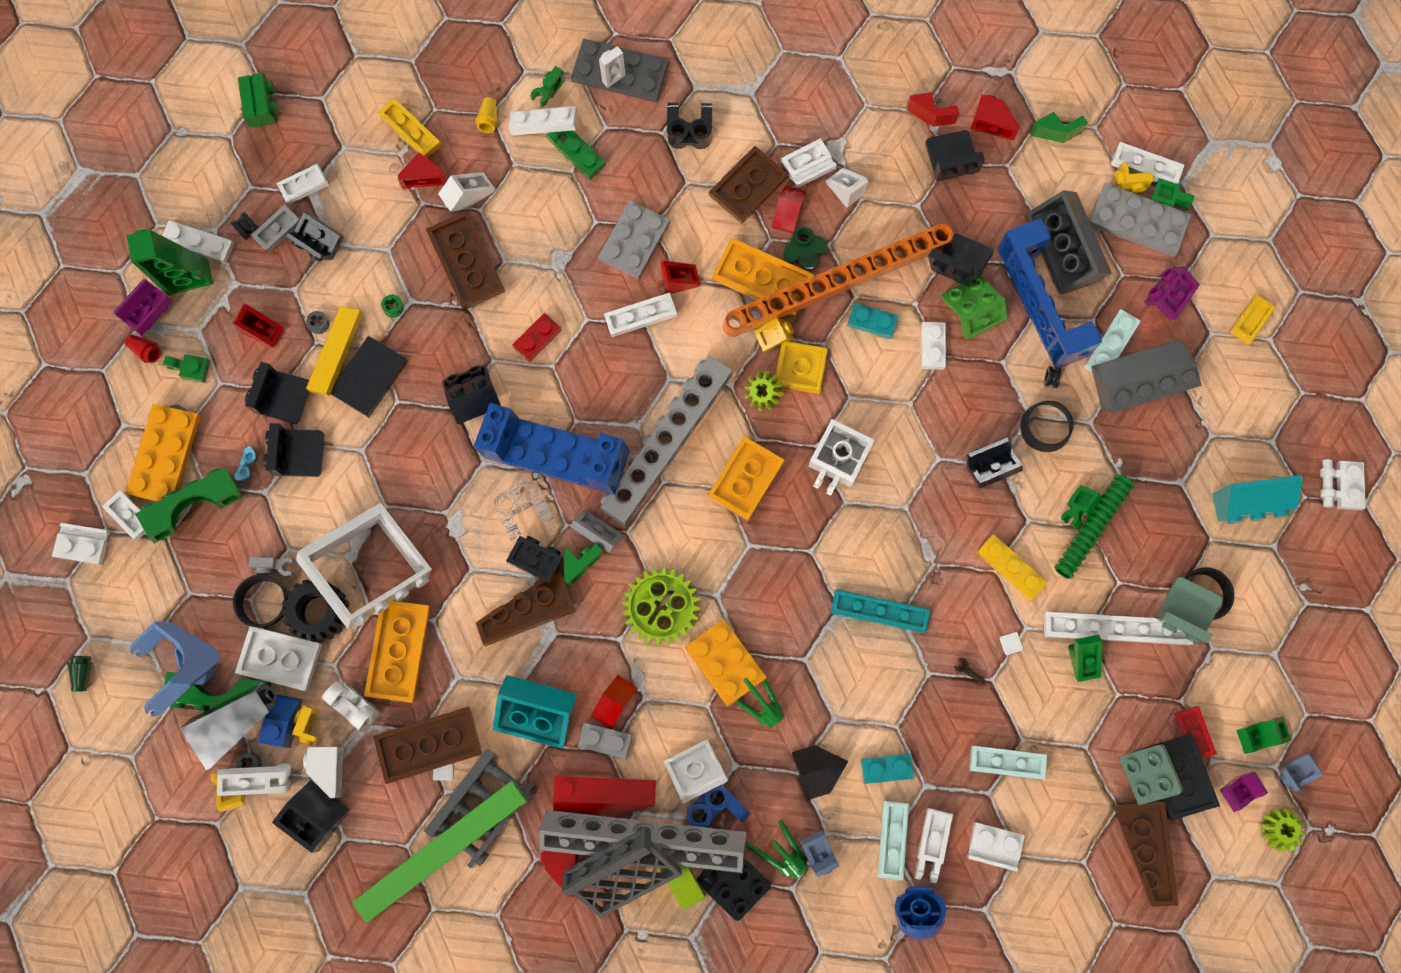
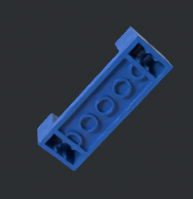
(1017, 253)
(551, 450)

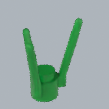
(770, 714)
(793, 864)

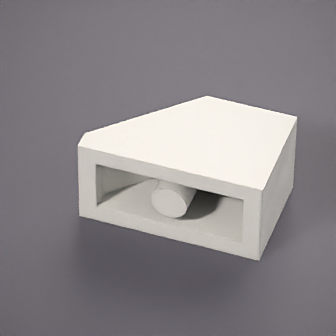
(465, 190)
(325, 768)

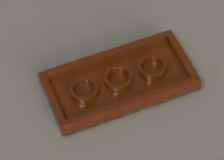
(465, 260)
(427, 745)

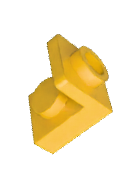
(774, 334)

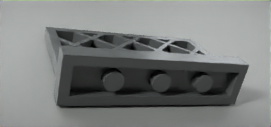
(610, 863)

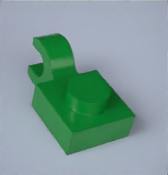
(551, 83)
(1169, 194)
(190, 368)

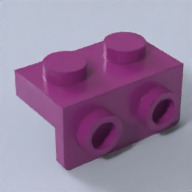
(143, 307)

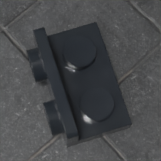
(535, 559)

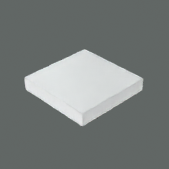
(695, 771)

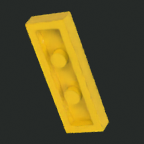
(409, 128)
(1012, 567)

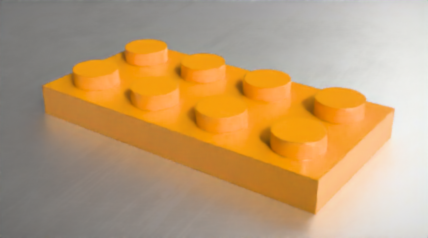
(756, 272)
(163, 453)
(397, 652)

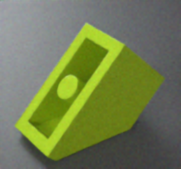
(685, 887)

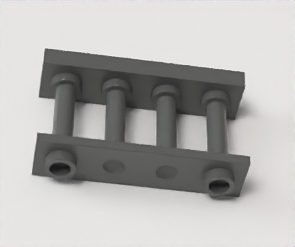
(472, 785)

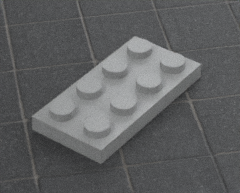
(1139, 220)

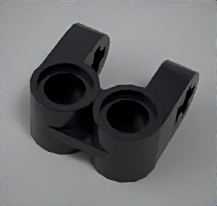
(689, 129)

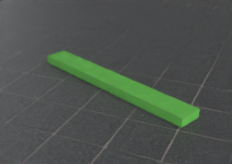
(439, 851)

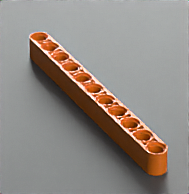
(830, 286)

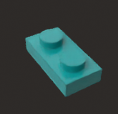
(872, 320)
(887, 768)

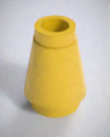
(487, 116)

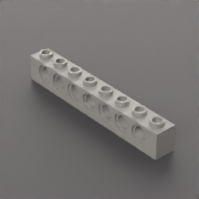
(708, 369)
(682, 843)

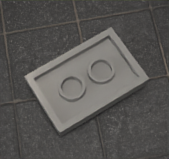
(634, 239)

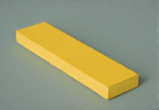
(334, 351)

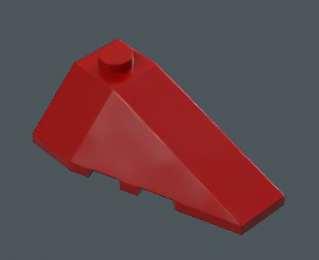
(602, 795)

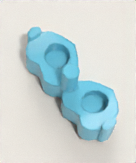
(247, 459)

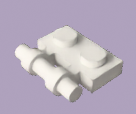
(1350, 484)

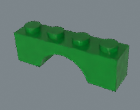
(161, 517)
(202, 700)

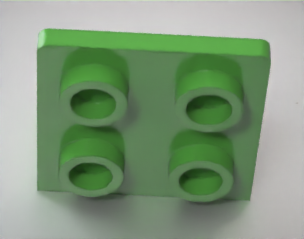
(976, 306)

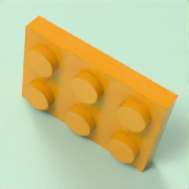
(745, 478)
(725, 662)

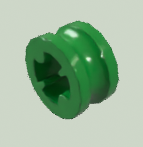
(394, 312)

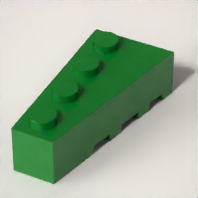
(168, 263)

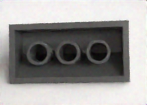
(1073, 249)
(1145, 376)

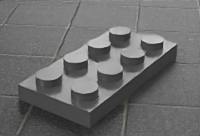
(642, 71)

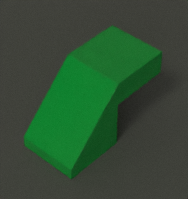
(1052, 128)
(1263, 735)

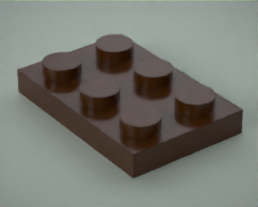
(748, 184)

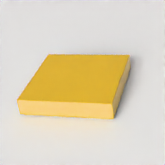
(801, 366)

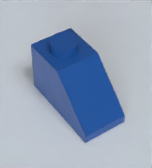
(279, 722)

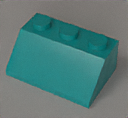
(1258, 499)
(534, 711)

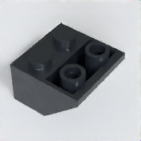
(470, 393)
(311, 817)

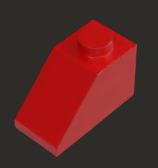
(994, 118)
(557, 863)

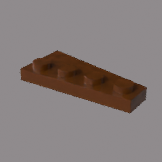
(527, 610)
(1149, 844)

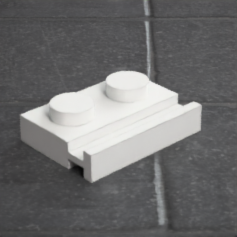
(808, 163)
(81, 544)
(995, 846)

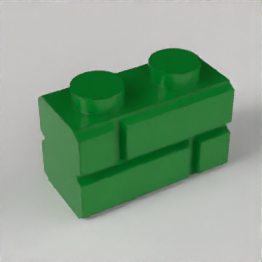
(257, 100)

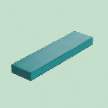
(880, 611)

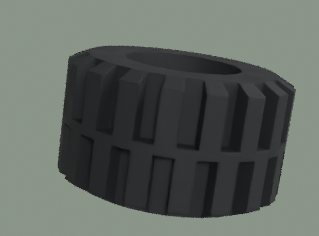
(296, 618)

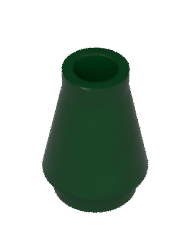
(79, 672)

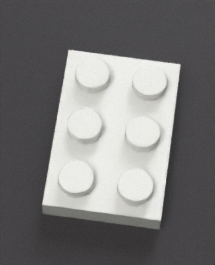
(278, 658)

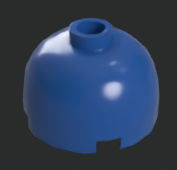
(920, 912)

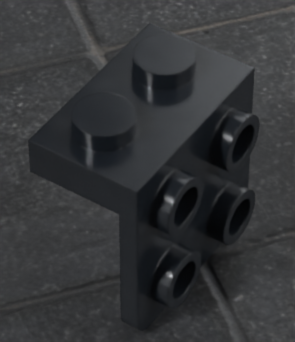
(953, 155)
(961, 260)
(277, 394)
(293, 452)
(735, 890)

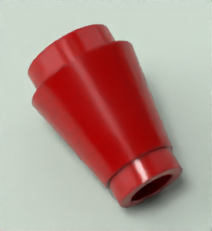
(144, 349)

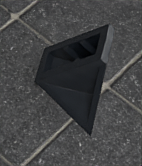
(818, 770)

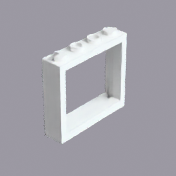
(346, 532)

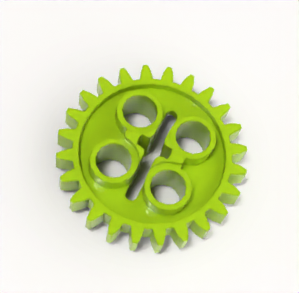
(679, 618)

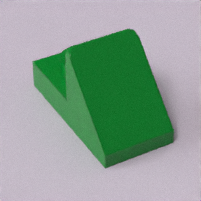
(576, 568)
(1086, 657)

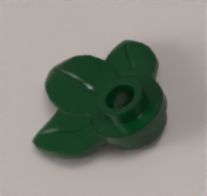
(807, 251)

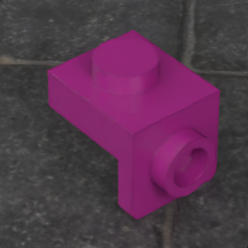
(1243, 790)

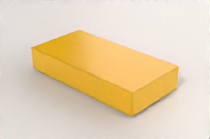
(1252, 319)

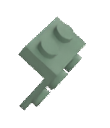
(1189, 610)
(1151, 774)

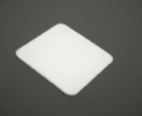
(1011, 643)
(444, 773)

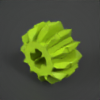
(772, 390)
(1291, 834)

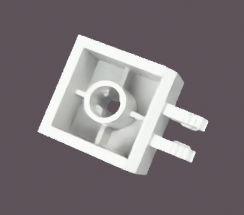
(828, 463)

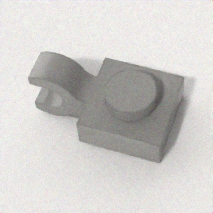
(266, 565)

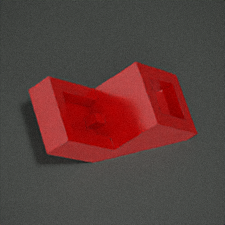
(923, 107)

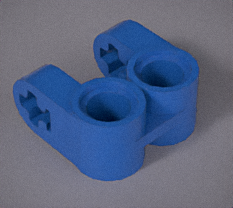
(713, 810)

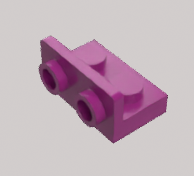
(1172, 291)

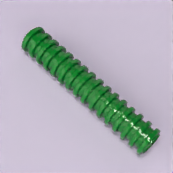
(1094, 526)

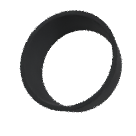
(1035, 443)
(1225, 584)
(240, 594)

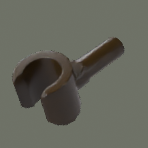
(969, 672)

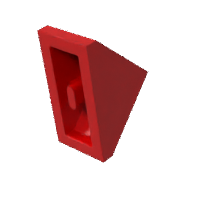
(421, 173)
(788, 209)
(679, 276)
(257, 326)
(614, 701)

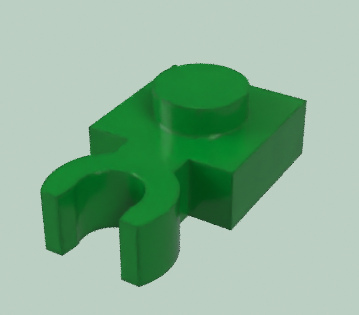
(1081, 502)

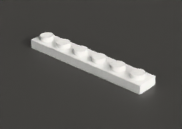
(1110, 628)

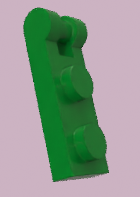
(577, 152)

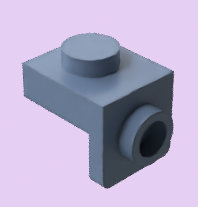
(1300, 771)
(819, 854)

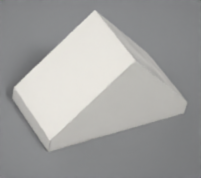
(847, 186)

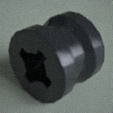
(244, 225)

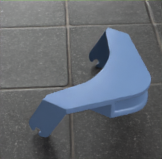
(193, 657)

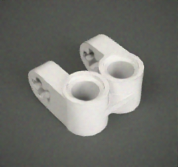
(351, 705)

